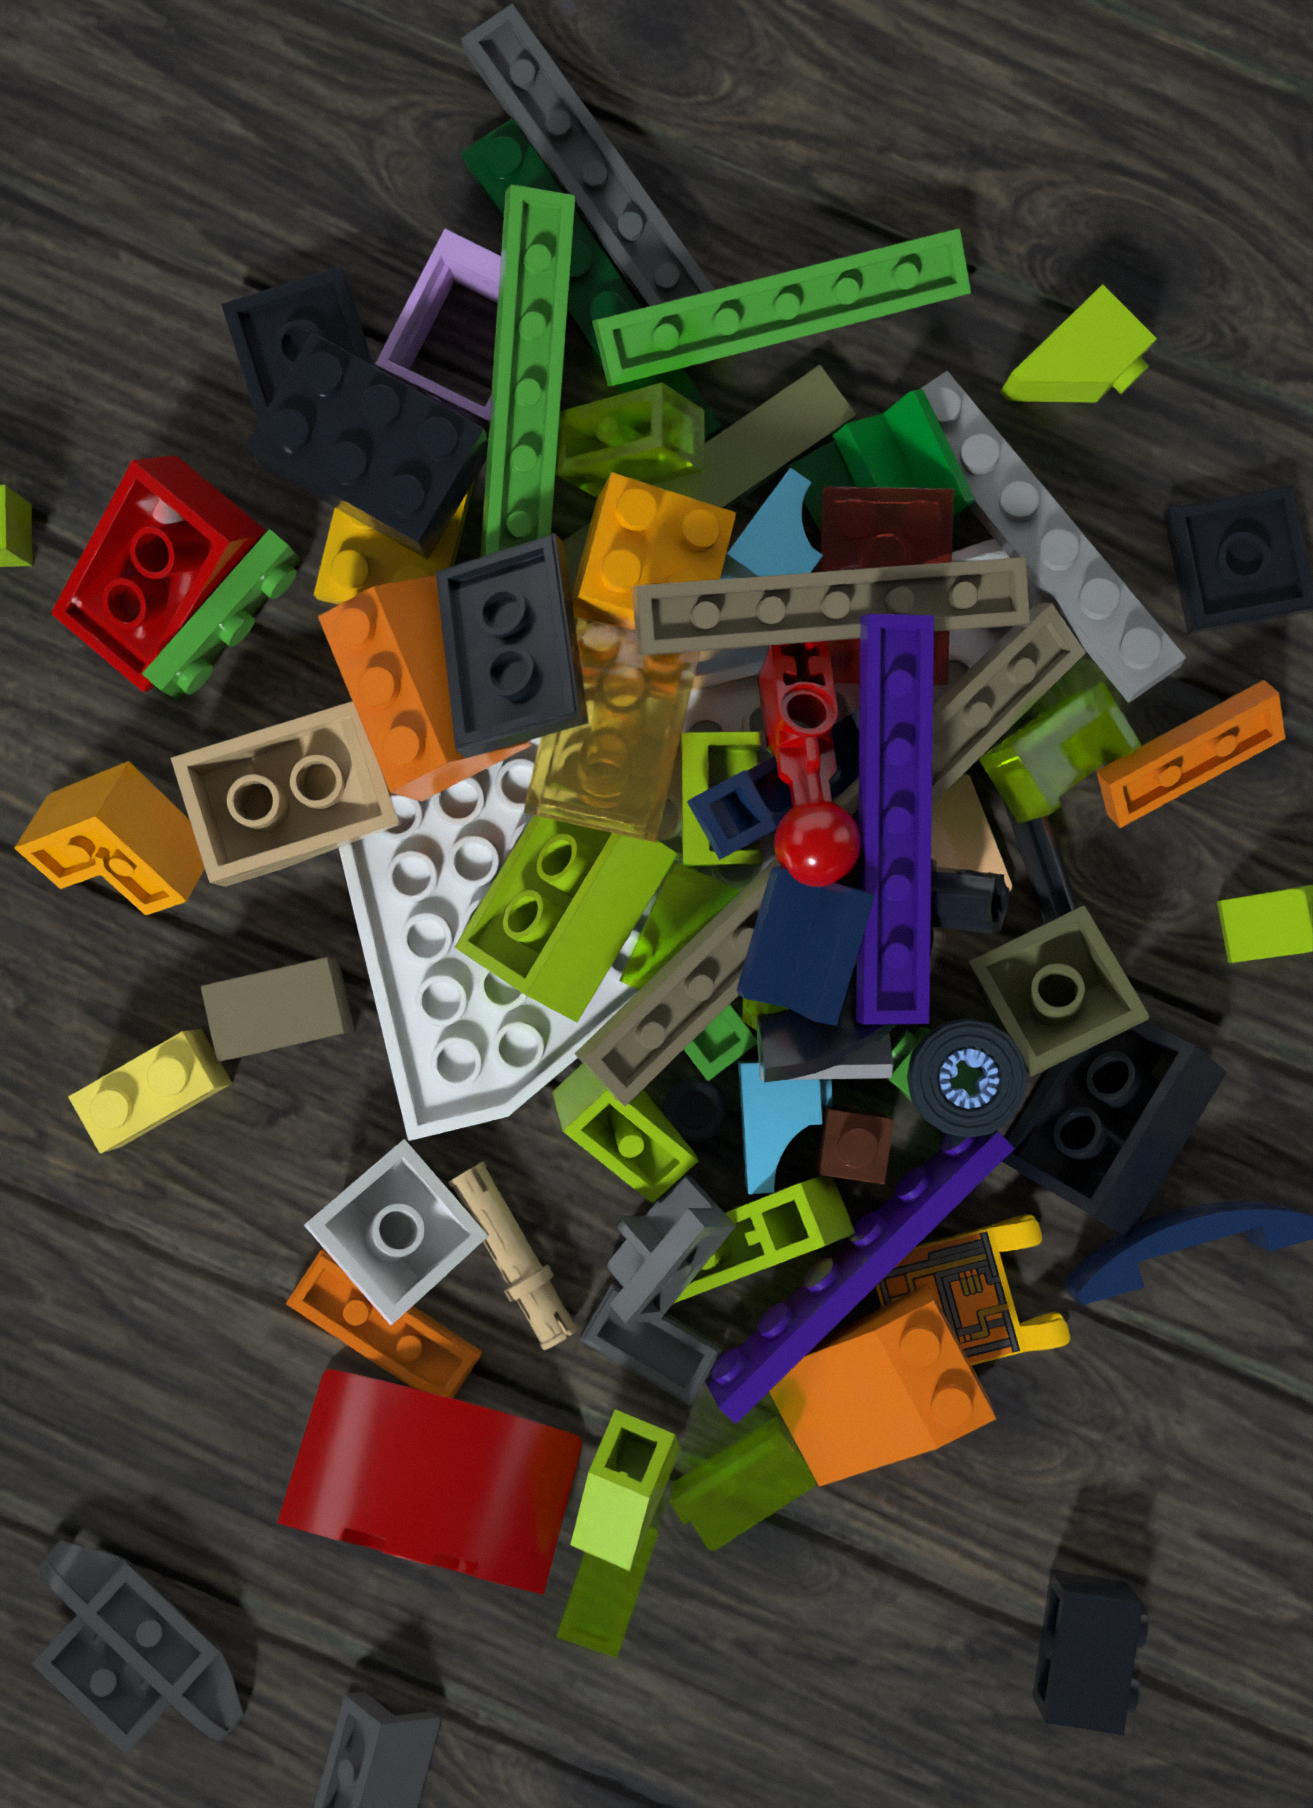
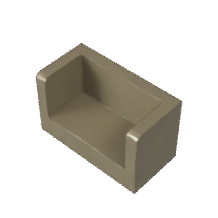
(277, 1008)

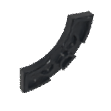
(800, 1047)

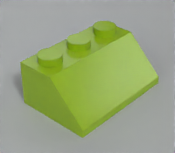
(564, 910)

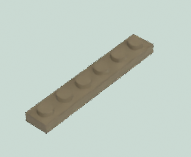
(826, 604)

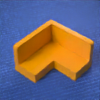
(118, 830)

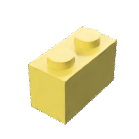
(150, 1090)

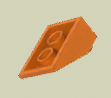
(882, 1390)

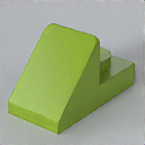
(1268, 924)

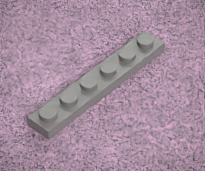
(1058, 555)

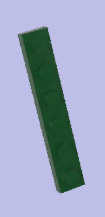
(594, 283)

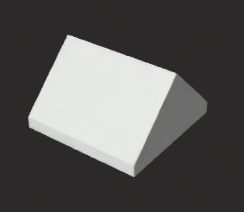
(396, 1231)

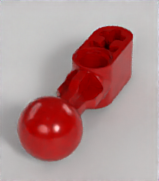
(816, 836)

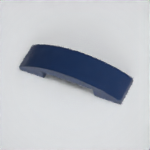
(757, 799)
(1114, 1265)

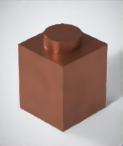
(853, 1144)

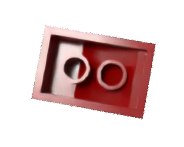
(153, 563)

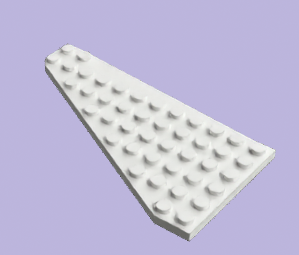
(452, 1030)

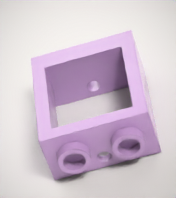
(450, 262)

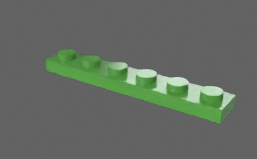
(781, 307)
(527, 367)

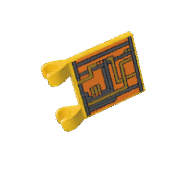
(974, 1289)

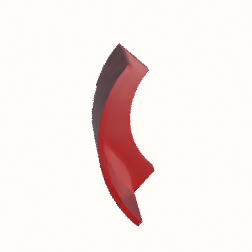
(432, 1480)

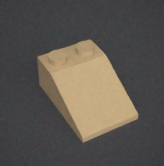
(283, 794)

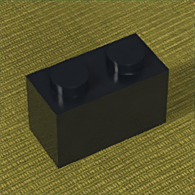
(1089, 1652)

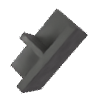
(666, 1250)

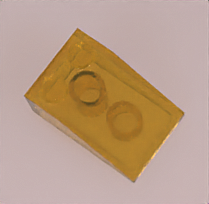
(623, 761)

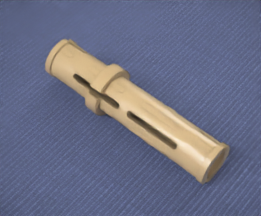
(514, 1257)

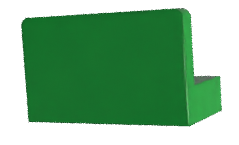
(903, 451)

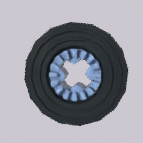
(998, 1090)

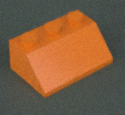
(398, 680)

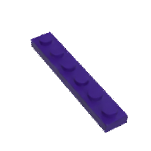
(895, 816)
(845, 1278)

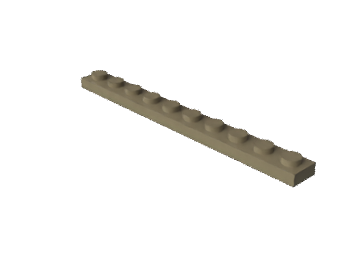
(707, 970)

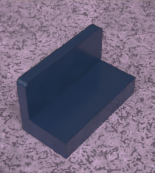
(805, 946)

